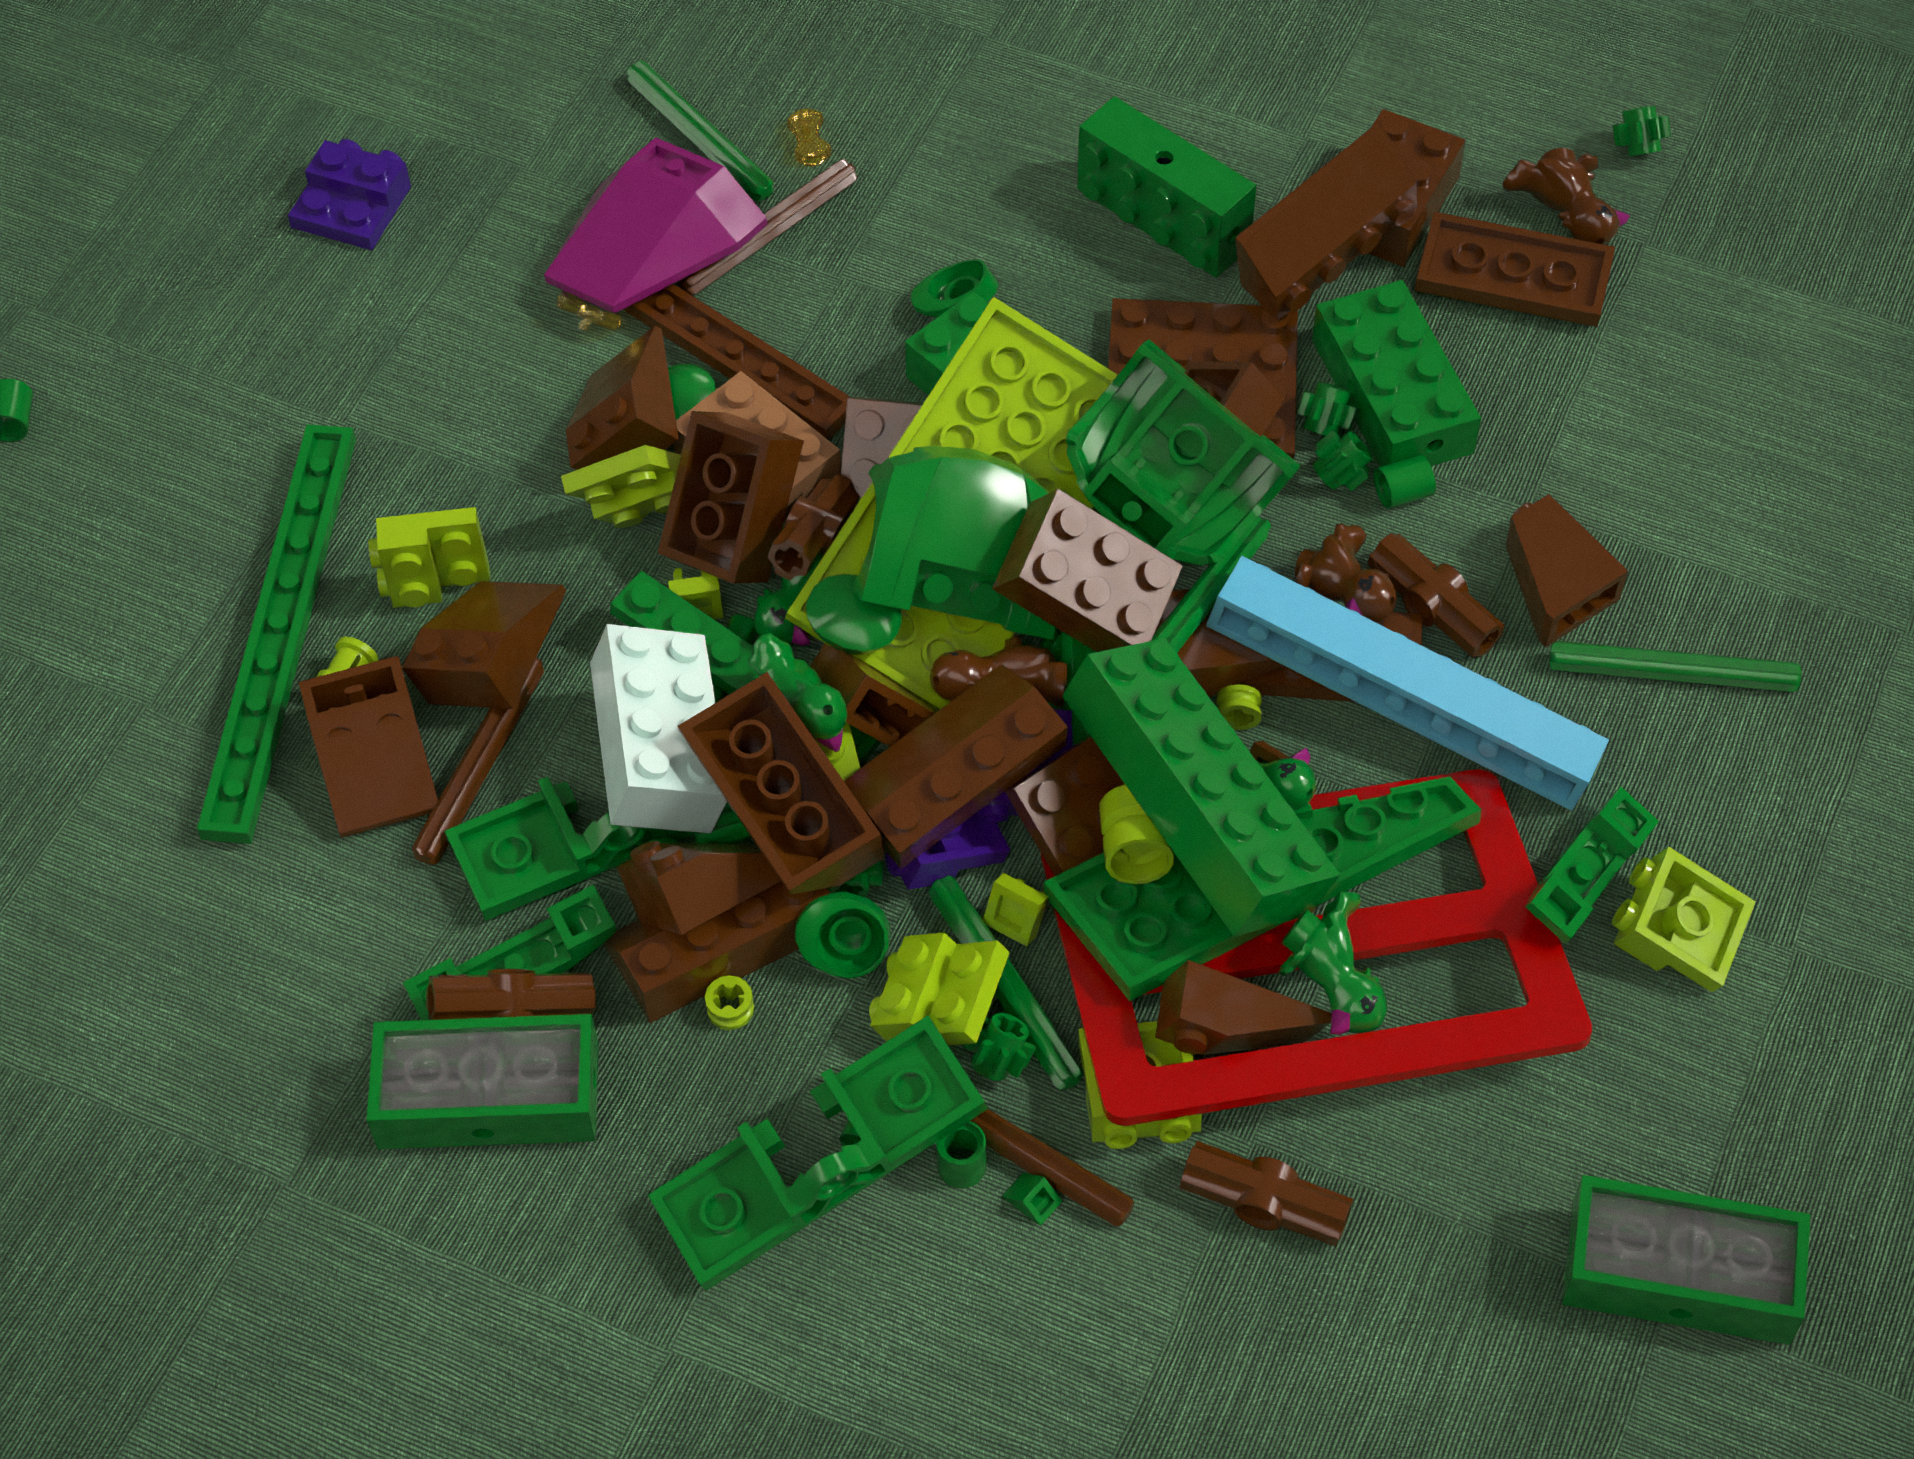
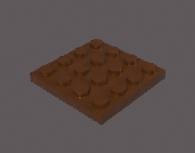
(1215, 335)

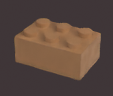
(751, 402)

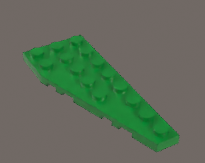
(1157, 926)

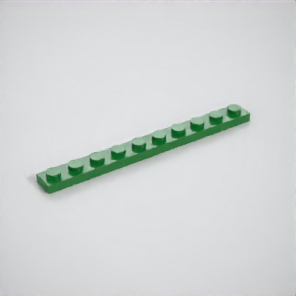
(276, 636)

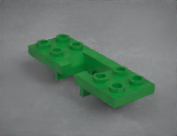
(535, 851)
(738, 1203)

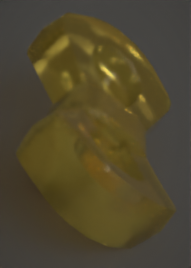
(805, 126)
(588, 312)

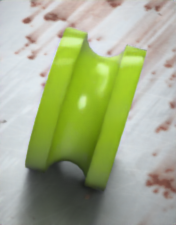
(1240, 706)
(730, 988)

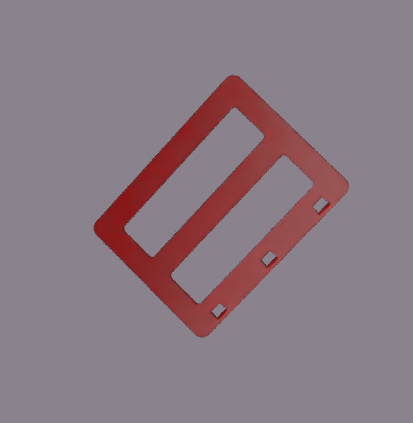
(1546, 1026)

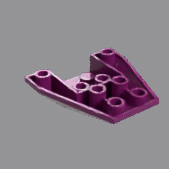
(653, 226)

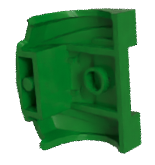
(1173, 461)
(946, 533)

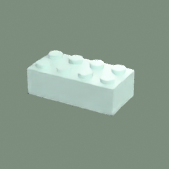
(642, 692)

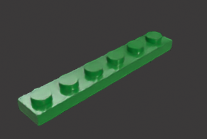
(654, 606)

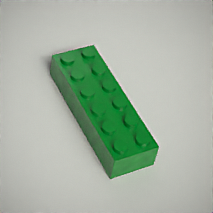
(1200, 786)

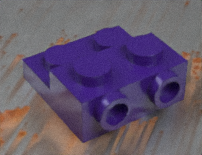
(350, 193)
(965, 847)

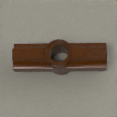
(812, 526)
(1436, 594)
(509, 994)
(1266, 1193)

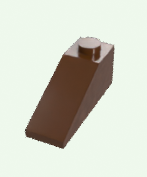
(1219, 1013)

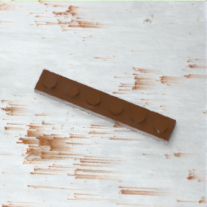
(734, 349)

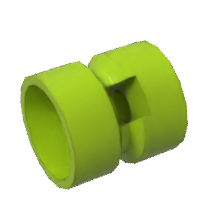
(1131, 841)

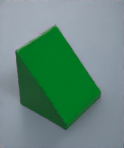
(1033, 1197)

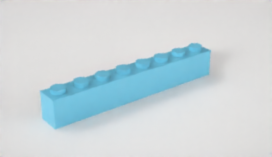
(1407, 683)

